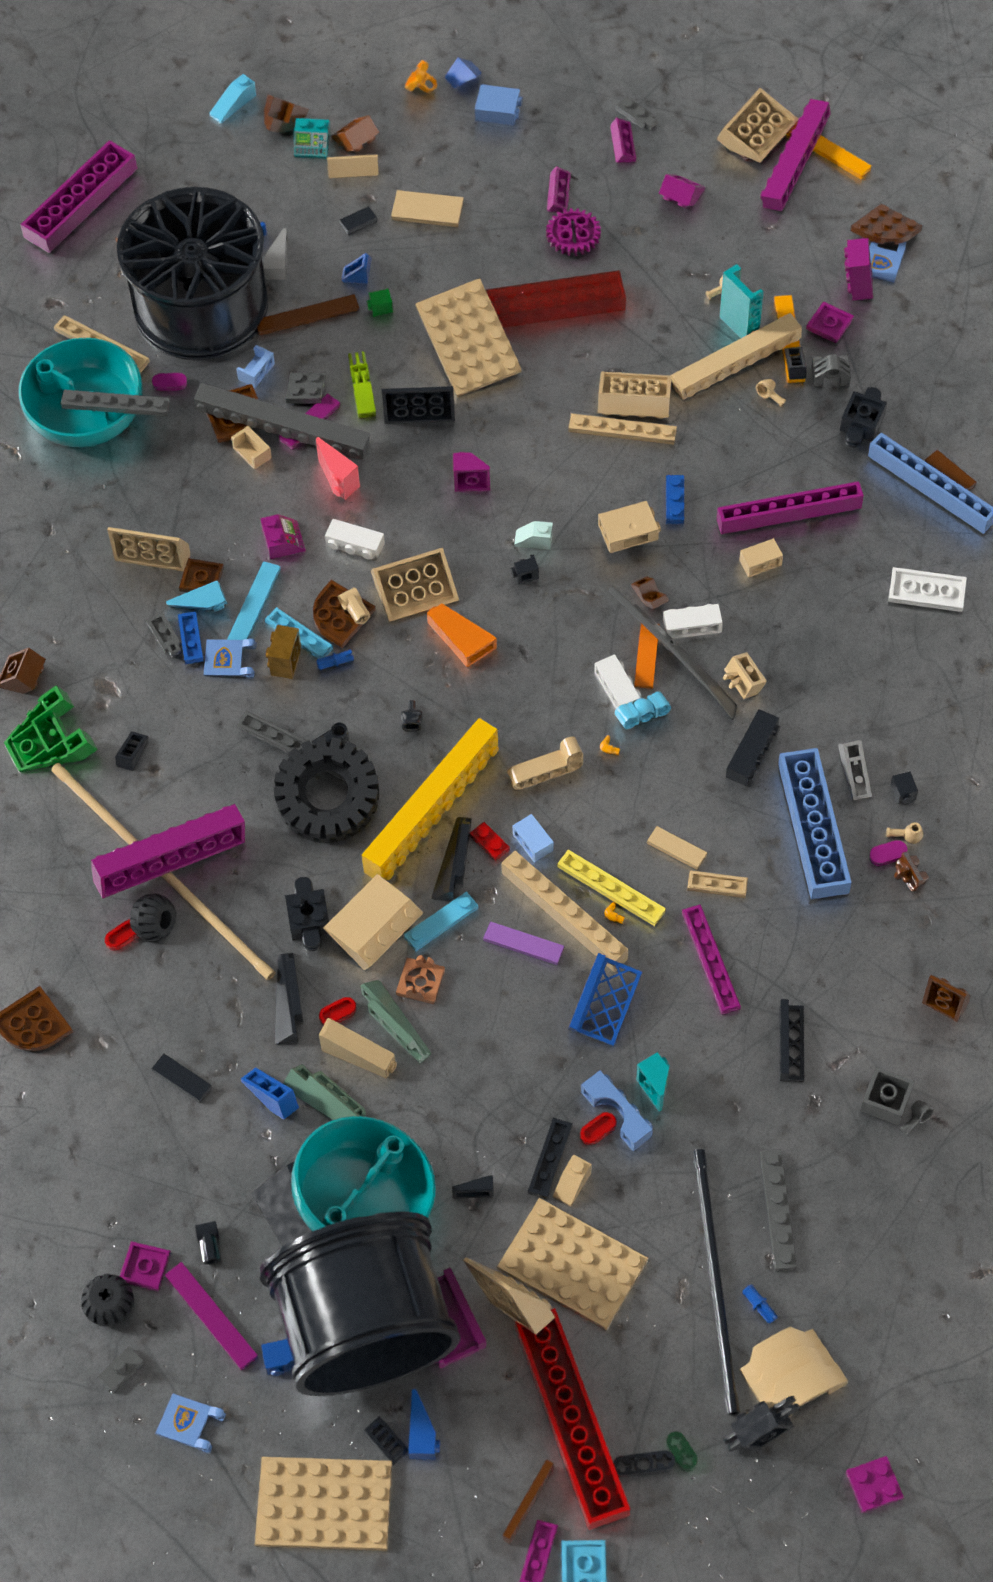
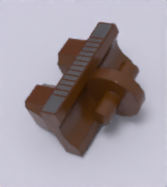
(908, 871)

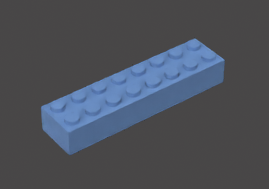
(814, 823)

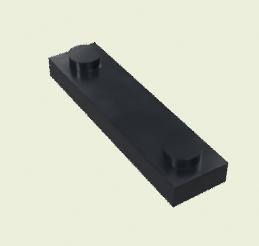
(550, 1158)

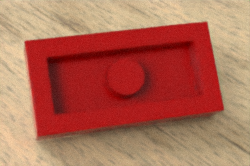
(489, 841)

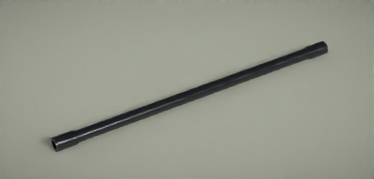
(731, 1395)

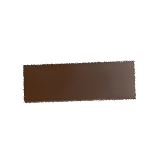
(951, 470)

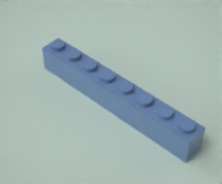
(931, 482)

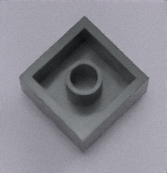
(887, 1095)

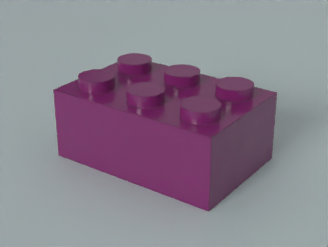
(858, 269)

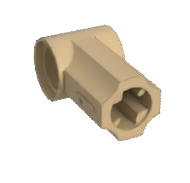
(353, 603)

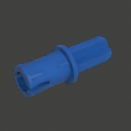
(334, 659)
(759, 1304)

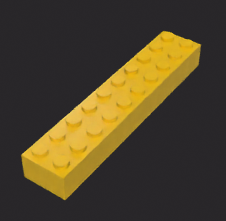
(431, 801)

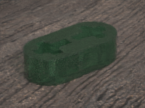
(685, 1448)

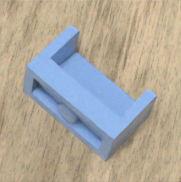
(257, 368)
(533, 838)

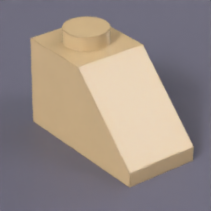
(572, 1180)

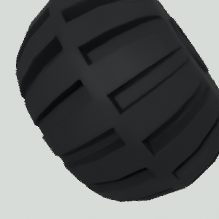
(153, 917)
(114, 1308)

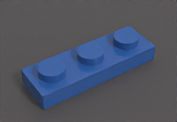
(674, 499)
(190, 638)

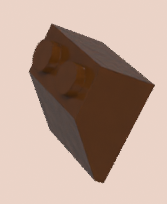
(22, 671)

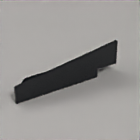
(454, 861)
(287, 1000)

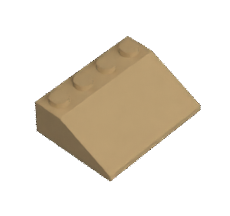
(757, 127)
(634, 394)
(149, 549)
(414, 584)
(372, 921)
(511, 1298)

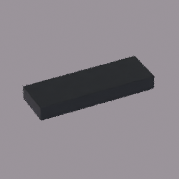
(181, 1078)

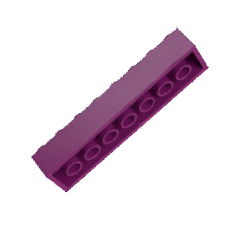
(79, 196)
(168, 851)

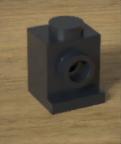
(525, 570)

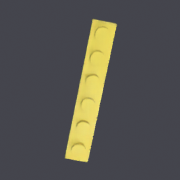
(611, 887)

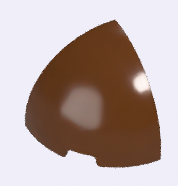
(282, 115)

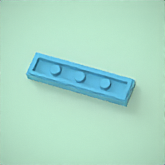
(309, 640)

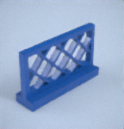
(589, 991)

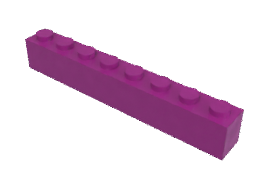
(795, 155)
(789, 507)

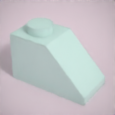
(535, 535)

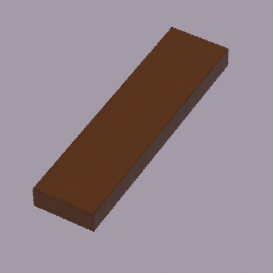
(528, 1501)

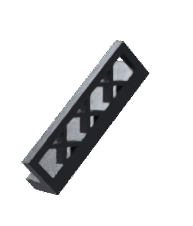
(784, 1040)

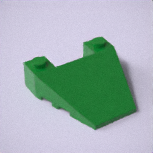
(43, 738)

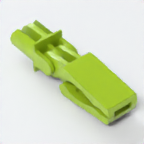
(362, 391)

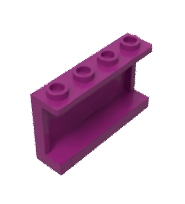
(470, 1334)

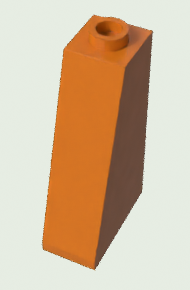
(461, 635)

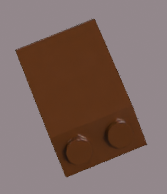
(945, 997)

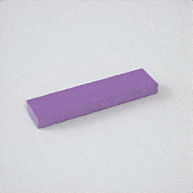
(523, 943)

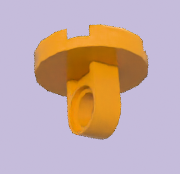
(419, 78)

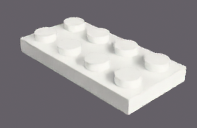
(927, 589)

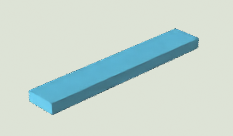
(254, 602)

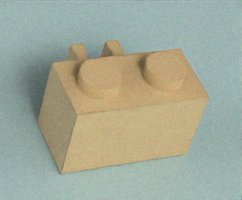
(744, 675)

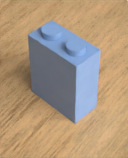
(498, 105)

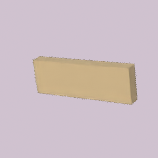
(677, 848)
(717, 884)

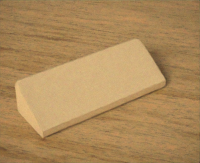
(353, 166)

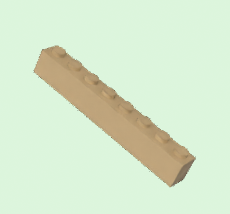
(736, 356)
(563, 909)

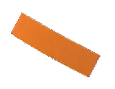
(646, 659)

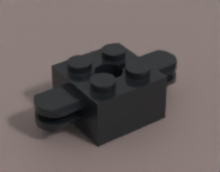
(863, 416)
(307, 913)
(762, 1424)

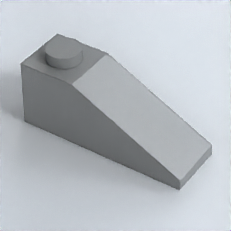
(276, 258)
(855, 769)

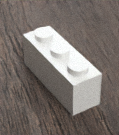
(354, 539)
(693, 621)
(616, 681)

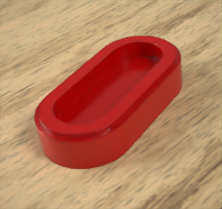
(120, 936)
(338, 1010)
(598, 1128)

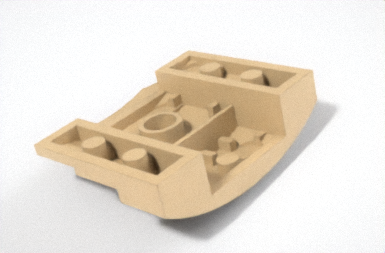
(792, 1366)

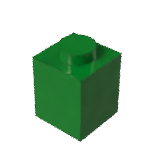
(380, 302)

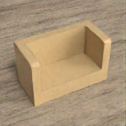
(251, 447)
(761, 557)

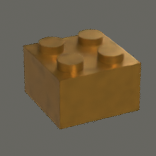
(284, 651)

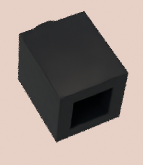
(904, 788)

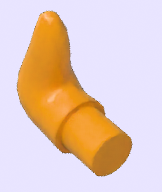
(609, 749)
(611, 915)

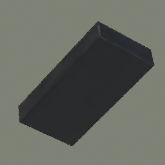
(358, 220)

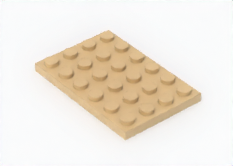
(468, 337)
(572, 1263)
(323, 1503)

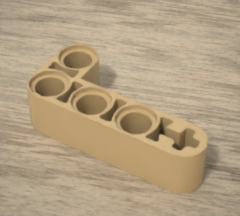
(547, 766)

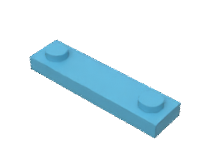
(441, 921)

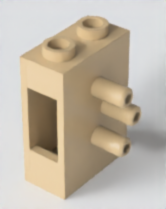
(628, 526)

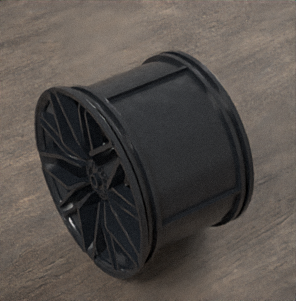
(188, 239)
(360, 1303)

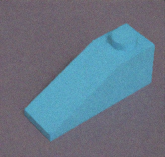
(235, 97)
(204, 598)

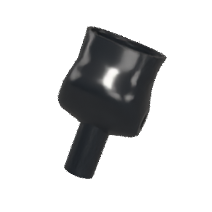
(411, 718)

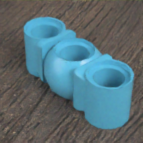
(642, 710)

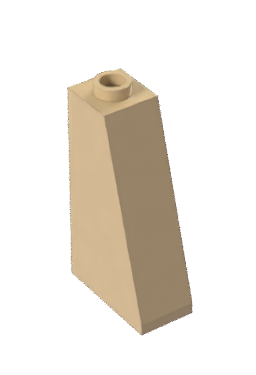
(356, 1049)

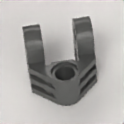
(831, 368)

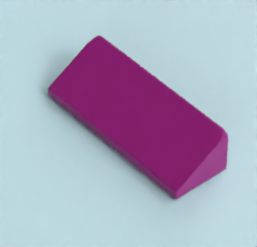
(623, 141)
(558, 190)

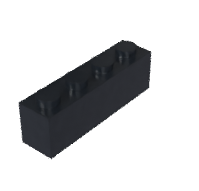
(752, 748)

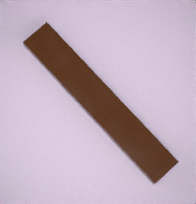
(308, 314)

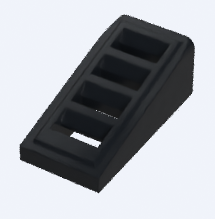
(795, 364)
(130, 761)
(476, 1188)
(379, 1422)

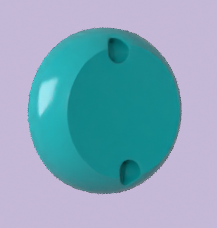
(77, 366)
(360, 1170)

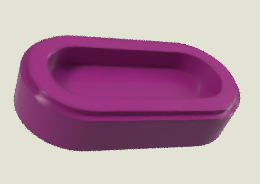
(169, 381)
(887, 853)

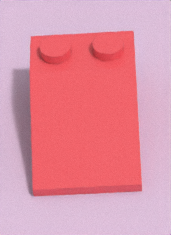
(338, 469)

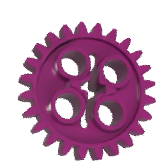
(585, 227)

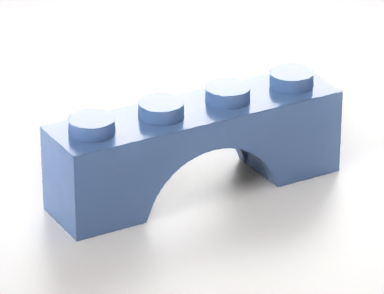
(601, 1091)

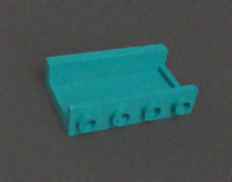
(739, 305)

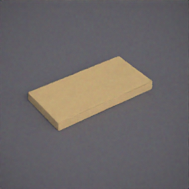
(427, 208)

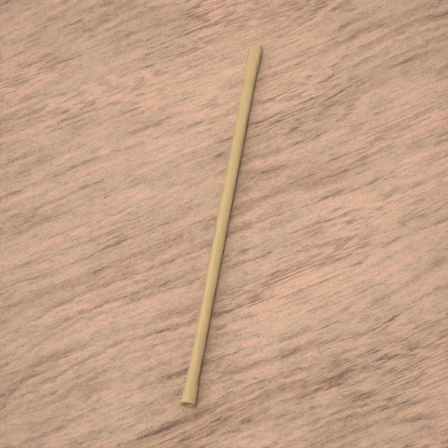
(260, 965)

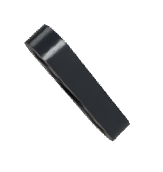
(626, 1459)

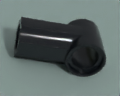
(337, 727)
(208, 1238)

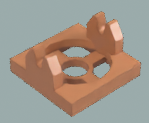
(418, 993)

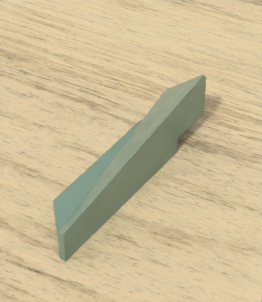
(391, 1017)
(322, 1093)

